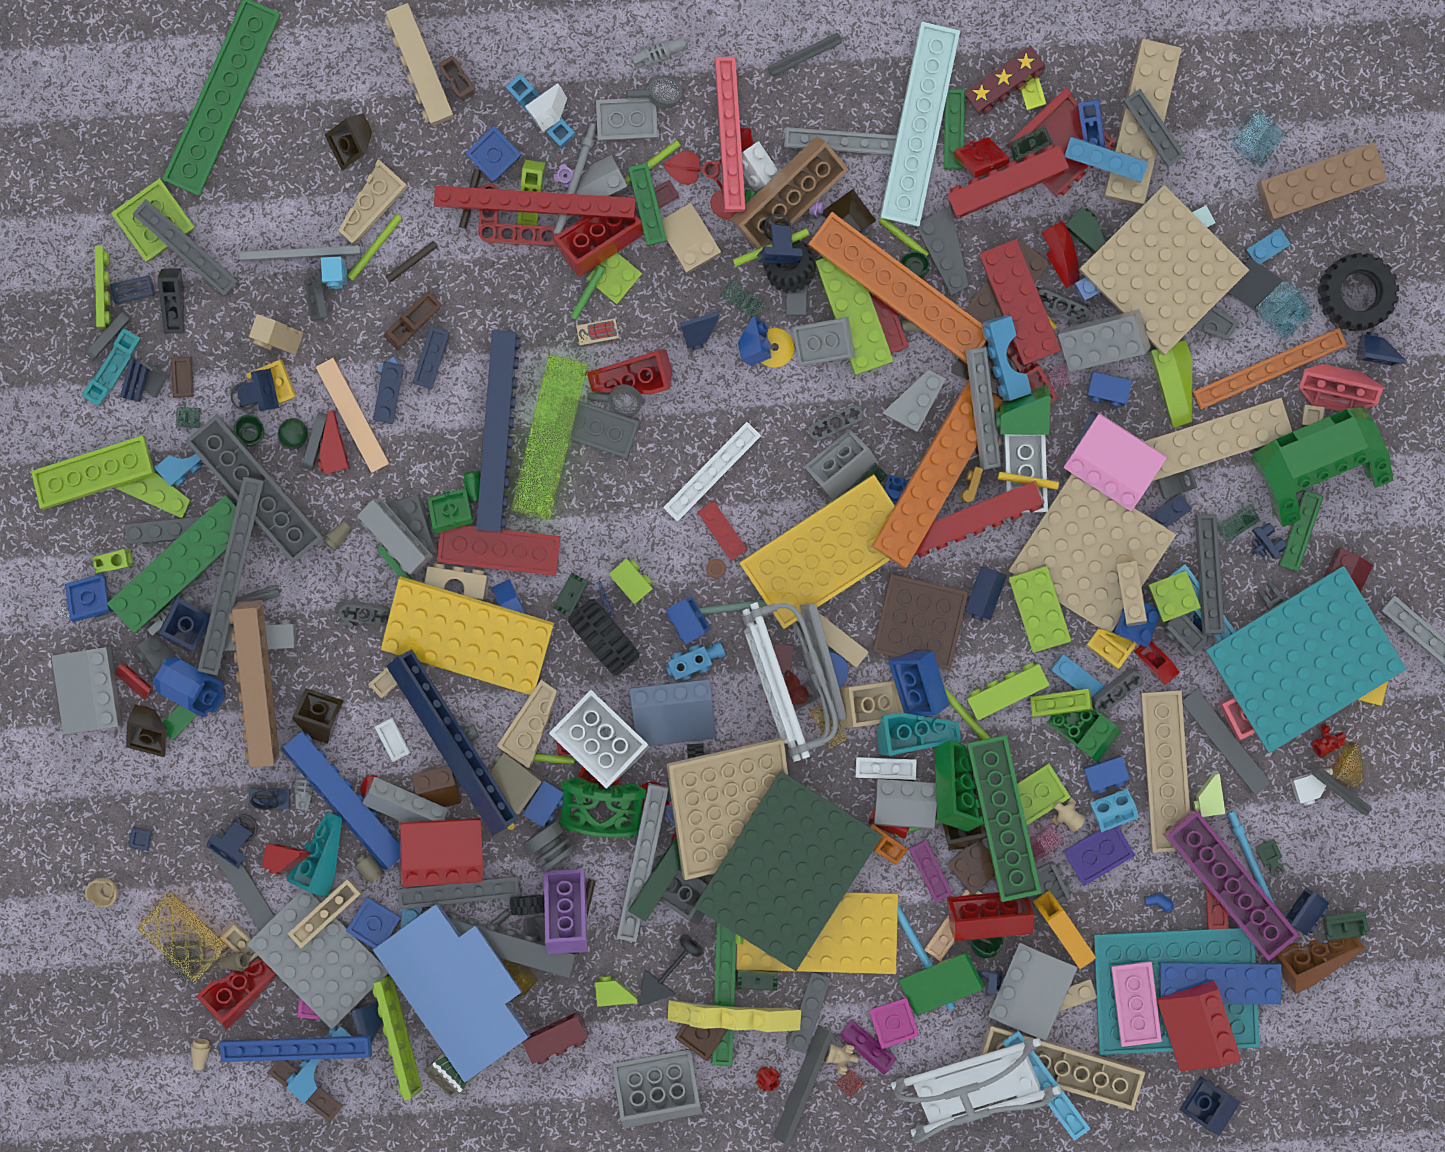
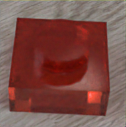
(850, 1083)

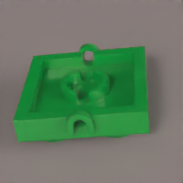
(450, 510)

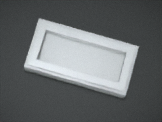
(392, 739)

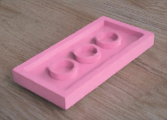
(1136, 1003)

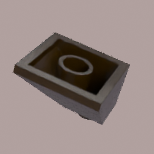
(349, 140)
(852, 211)
(317, 715)
(146, 731)
(958, 838)

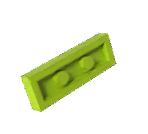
(1061, 703)

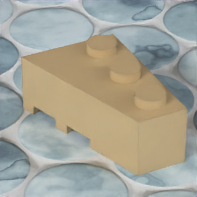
(271, 333)

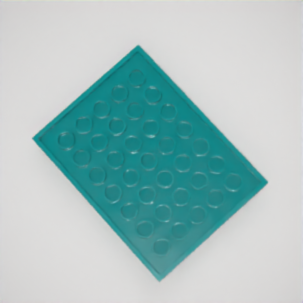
(1305, 659)
(1169, 946)

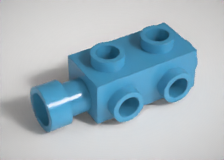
(690, 663)

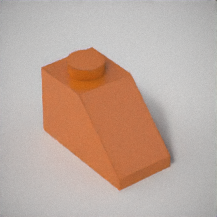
(889, 847)

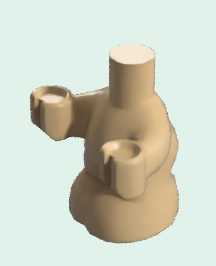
(1068, 815)
(840, 1056)

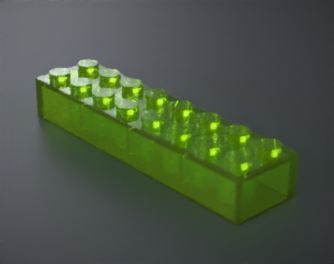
(550, 437)

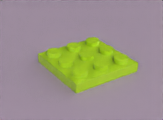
(141, 237)

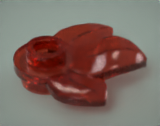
(797, 692)

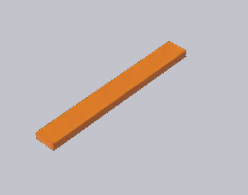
(1269, 368)

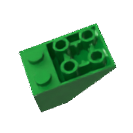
(1087, 731)

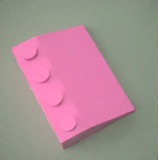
(1115, 462)

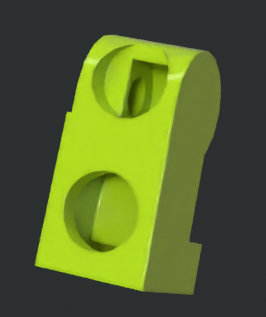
(113, 561)

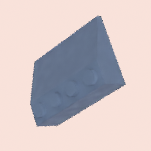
(673, 712)

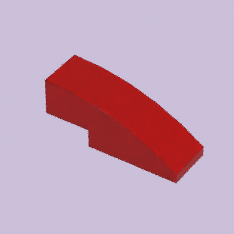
(1062, 253)

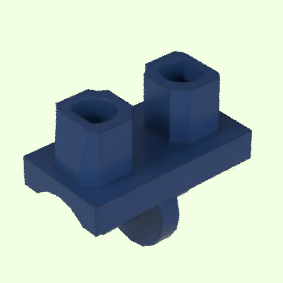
(1273, 548)

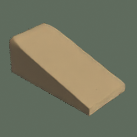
(237, 939)

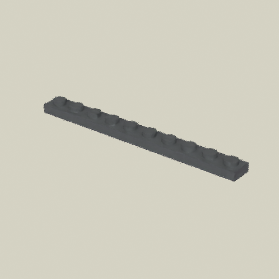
(230, 575)

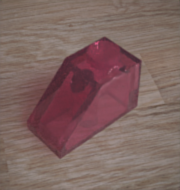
(1045, 842)

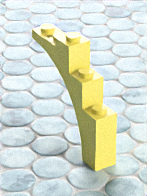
(734, 1018)

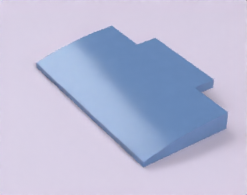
(455, 989)

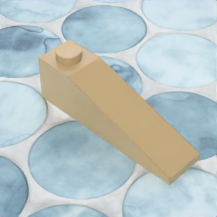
(325, 912)

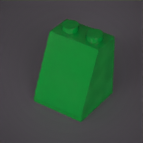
(1026, 414)

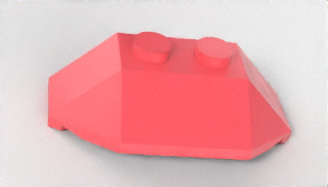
(1339, 388)

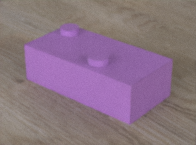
(565, 911)

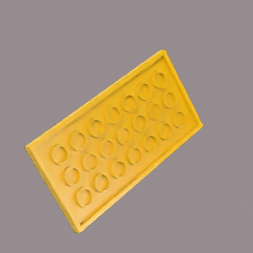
(822, 551)
(467, 635)
(854, 940)

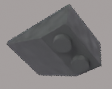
(683, 895)

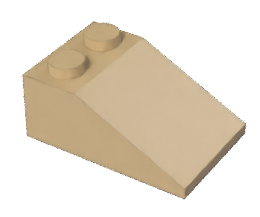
(689, 238)
(868, 702)

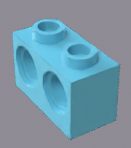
(334, 272)
(1114, 810)

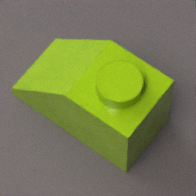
(613, 992)

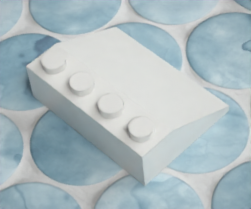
(599, 739)

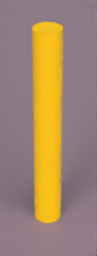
(1025, 479)

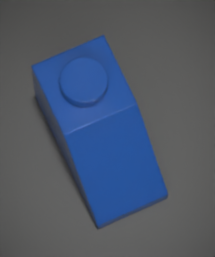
(507, 596)

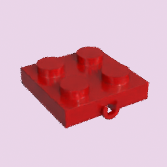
(981, 157)

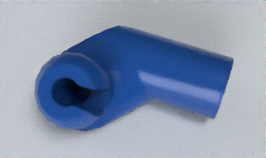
(1161, 900)

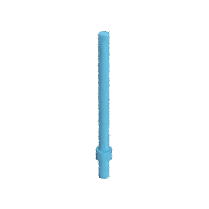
(1238, 830)
(917, 945)

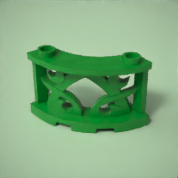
(612, 826)

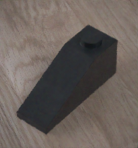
(171, 299)

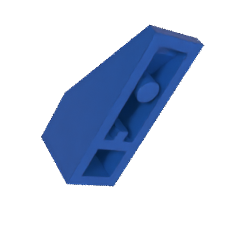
(1092, 121)

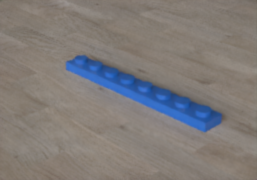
(296, 1049)

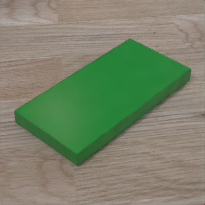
(941, 983)

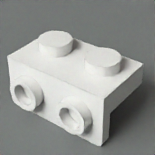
(757, 166)

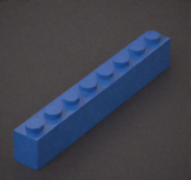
(342, 799)

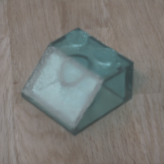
(1258, 138)

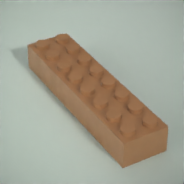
(255, 683)

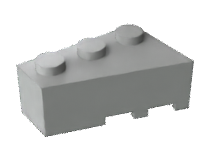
(916, 401)

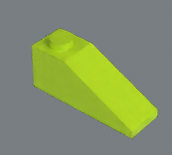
(531, 180)

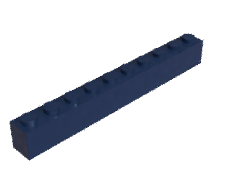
(497, 431)
(452, 742)

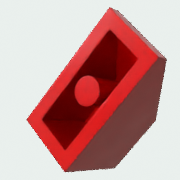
(1157, 662)
(282, 857)

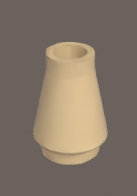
(199, 1050)

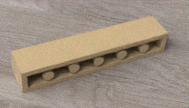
(420, 65)

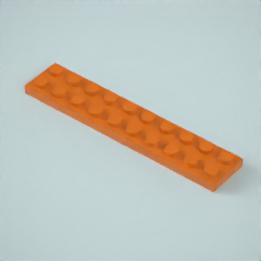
(897, 286)
(931, 482)

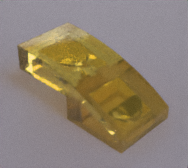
(818, 715)

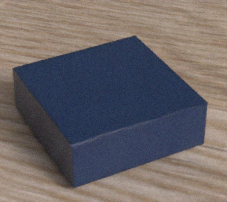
(140, 839)

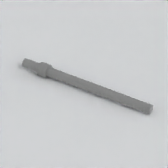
(587, 144)

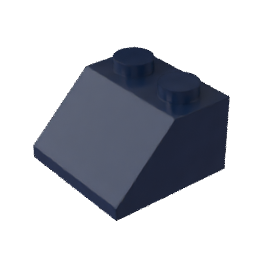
(1307, 911)
(1209, 1106)

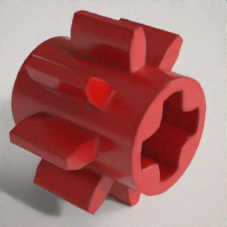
(768, 1078)

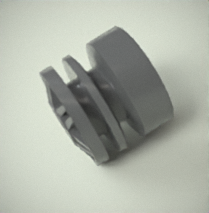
(549, 846)

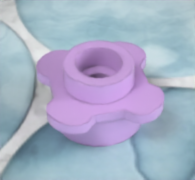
(559, 177)
(817, 208)

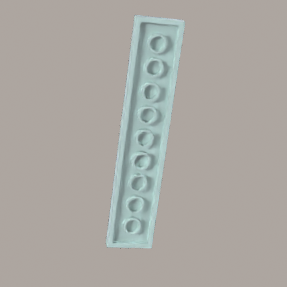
(919, 124)

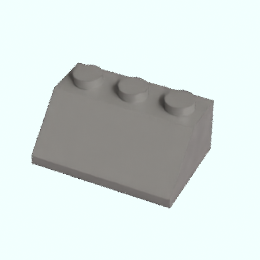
(841, 464)
(905, 804)

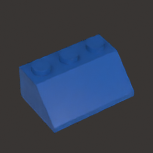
(919, 683)

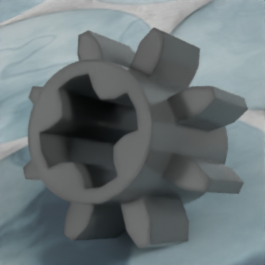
(471, 732)

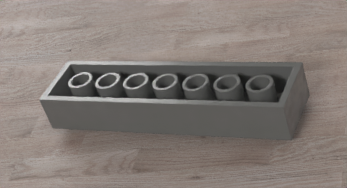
(276, 510)

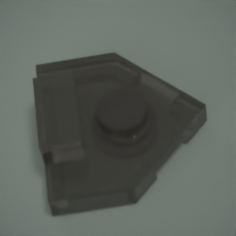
(179, 954)

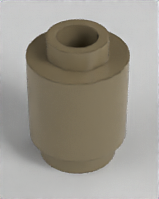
(369, 868)

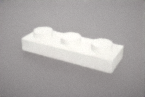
(885, 768)

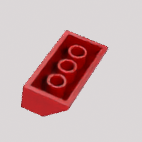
(596, 240)
(987, 917)

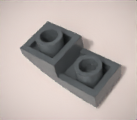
(797, 302)

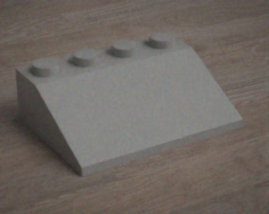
(87, 690)
(1033, 991)
(656, 1088)

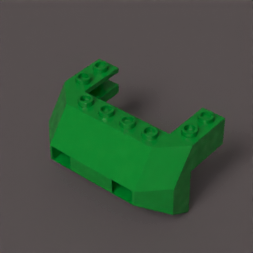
(1319, 454)

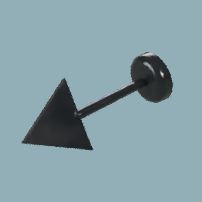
(653, 988)

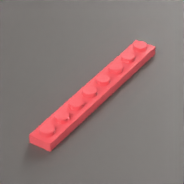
(729, 134)

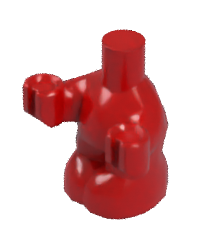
(1328, 742)

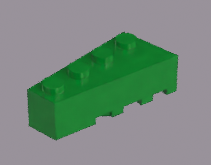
(955, 787)

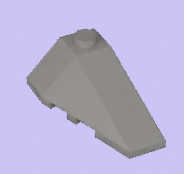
(600, 180)

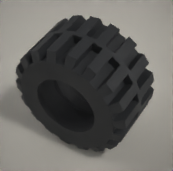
(793, 278)

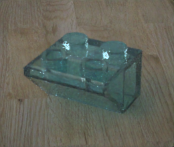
(1284, 310)

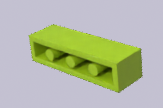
(1008, 691)

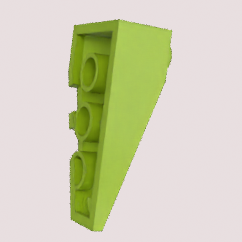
(1175, 381)

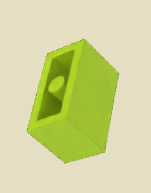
(631, 581)

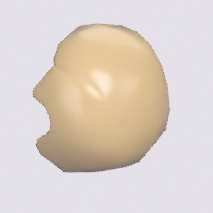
(94, 892)

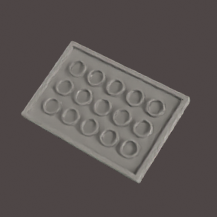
(329, 971)

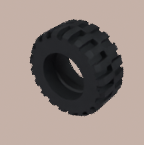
(1384, 286)
(603, 637)

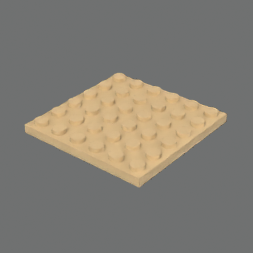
(1165, 268)
(1084, 542)
(717, 797)

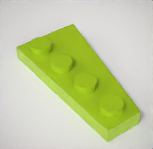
(159, 493)

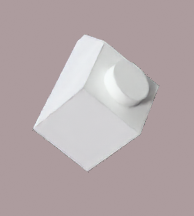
(548, 107)
(1308, 788)

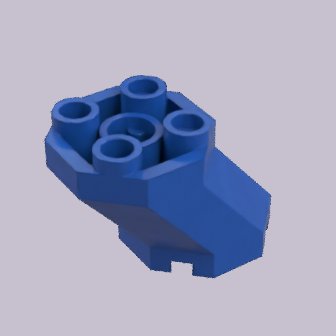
(189, 687)

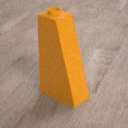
(1064, 929)

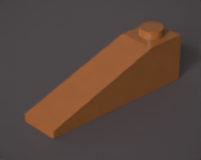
(1309, 964)

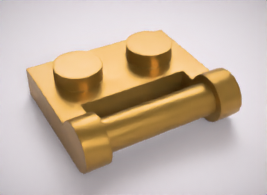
(972, 478)

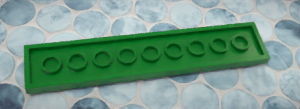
(221, 97)

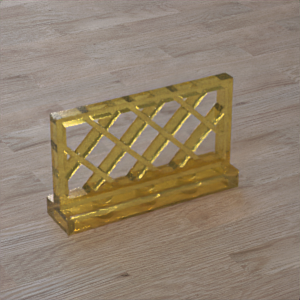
(195, 923)

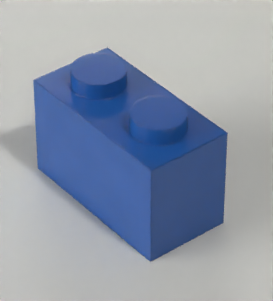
(1109, 389)
(688, 620)
(1106, 773)
(544, 803)

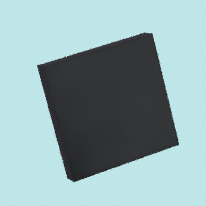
(1255, 284)

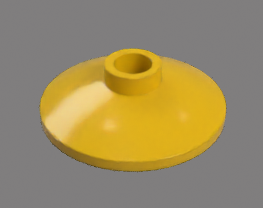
(785, 350)

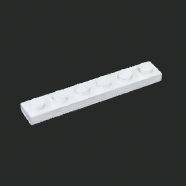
(712, 471)

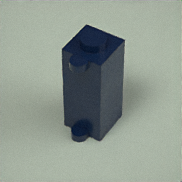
(985, 593)

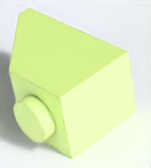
(1210, 797)

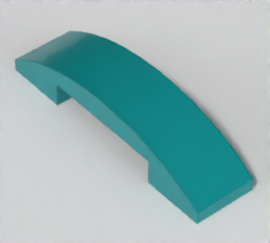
(112, 368)

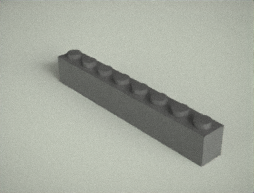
(519, 948)

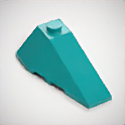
(911, 732)
(318, 870)

